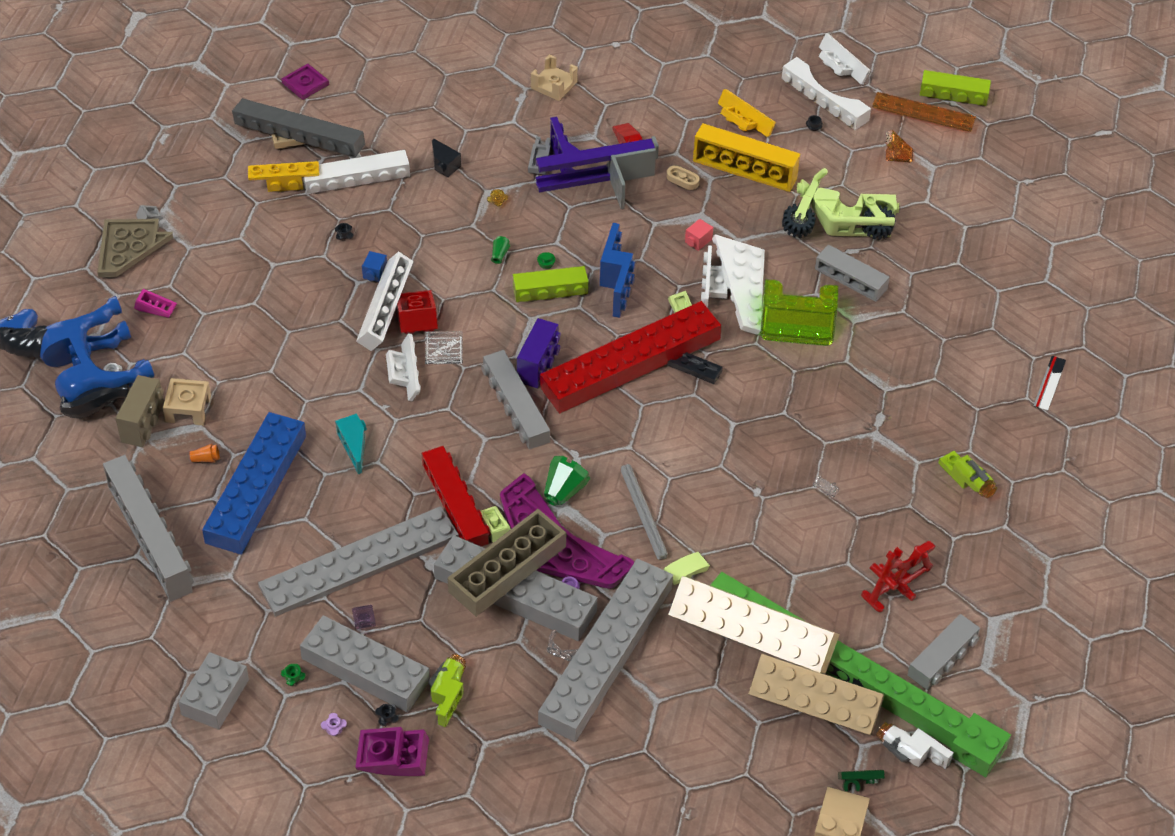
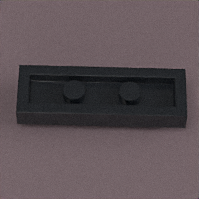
(697, 367)

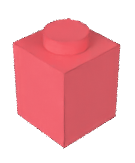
(699, 234)

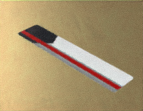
(1049, 382)

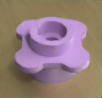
(333, 730)

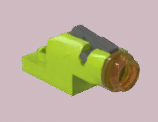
(968, 473)
(447, 688)

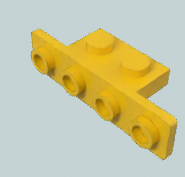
(744, 114)
(284, 175)

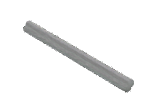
(644, 512)

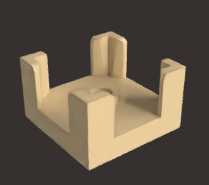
(553, 81)
(186, 398)

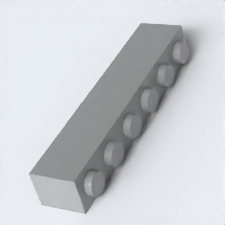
(516, 399)

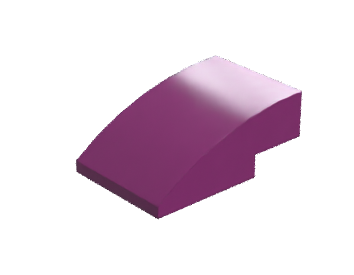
(392, 751)

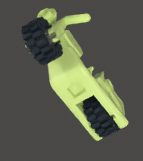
(876, 212)

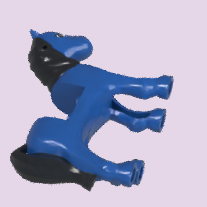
(84, 386)

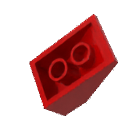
(417, 312)

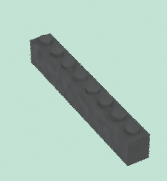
(299, 127)

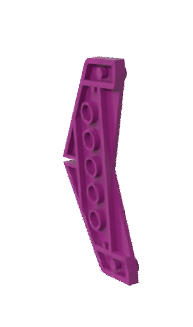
(579, 558)

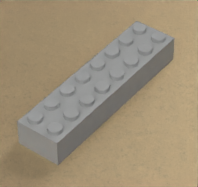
(149, 528)
(535, 598)

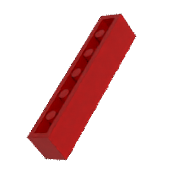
(454, 496)

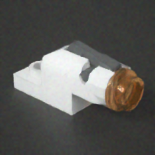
(914, 747)

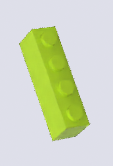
(955, 87)
(550, 284)

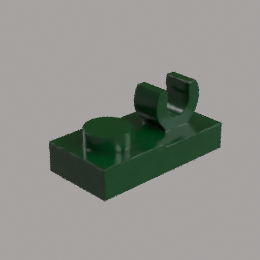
(870, 776)

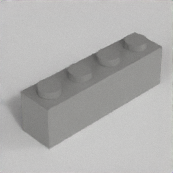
(852, 273)
(943, 652)

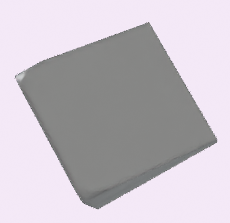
(148, 212)

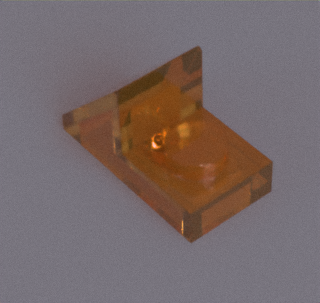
(897, 148)

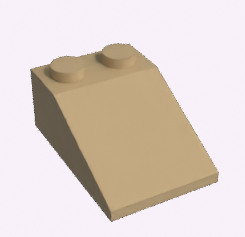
(841, 814)

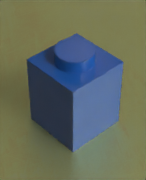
(374, 266)

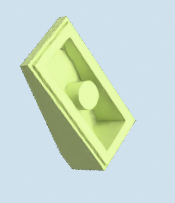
(495, 522)

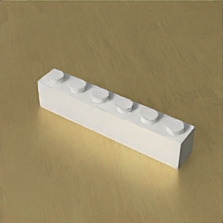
(358, 171)
(384, 301)

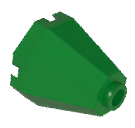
(564, 480)

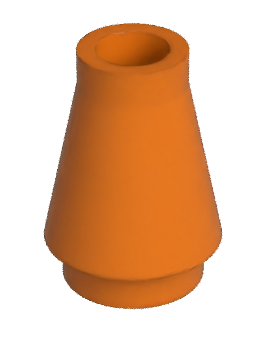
(208, 453)

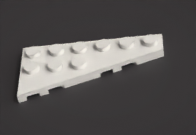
(743, 275)

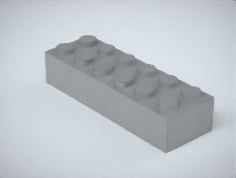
(365, 663)

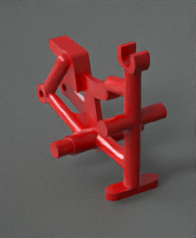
(899, 579)

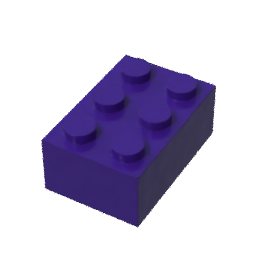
(538, 352)

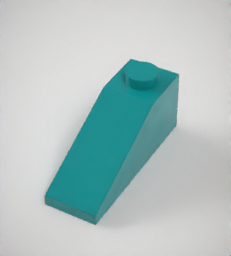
(352, 436)

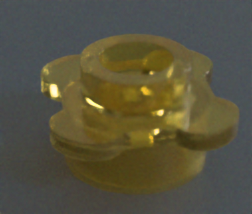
(497, 197)

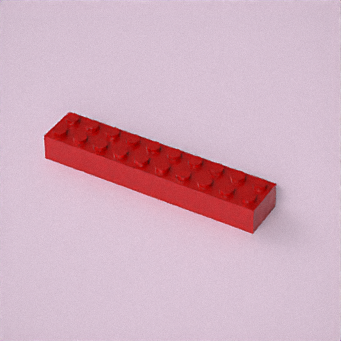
(630, 357)

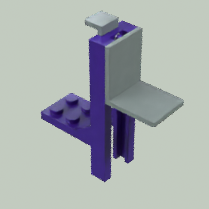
(625, 163)

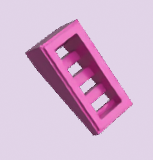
(147, 307)

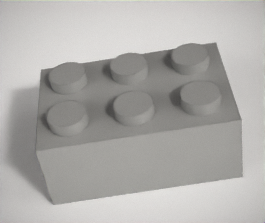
(213, 690)

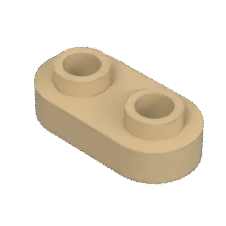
(683, 177)

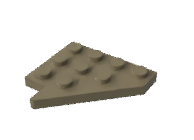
(127, 243)

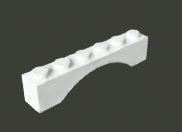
(850, 111)

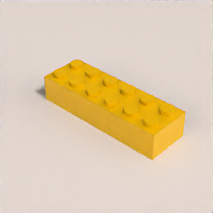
(746, 157)

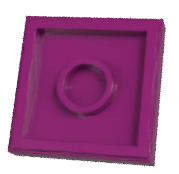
(305, 81)

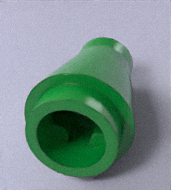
(500, 248)

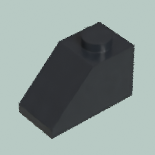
(445, 158)

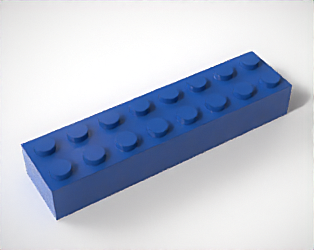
(254, 483)

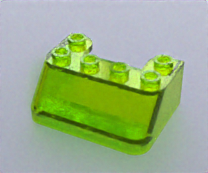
(798, 317)

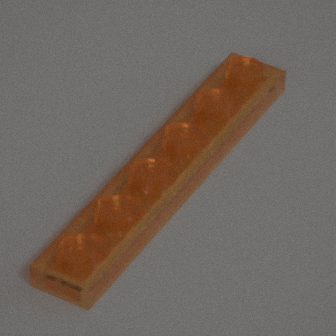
(924, 111)

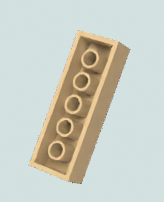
(816, 694)

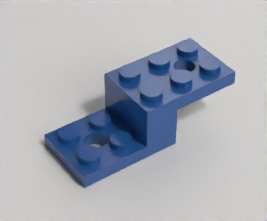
(617, 270)

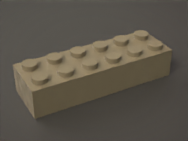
(506, 562)

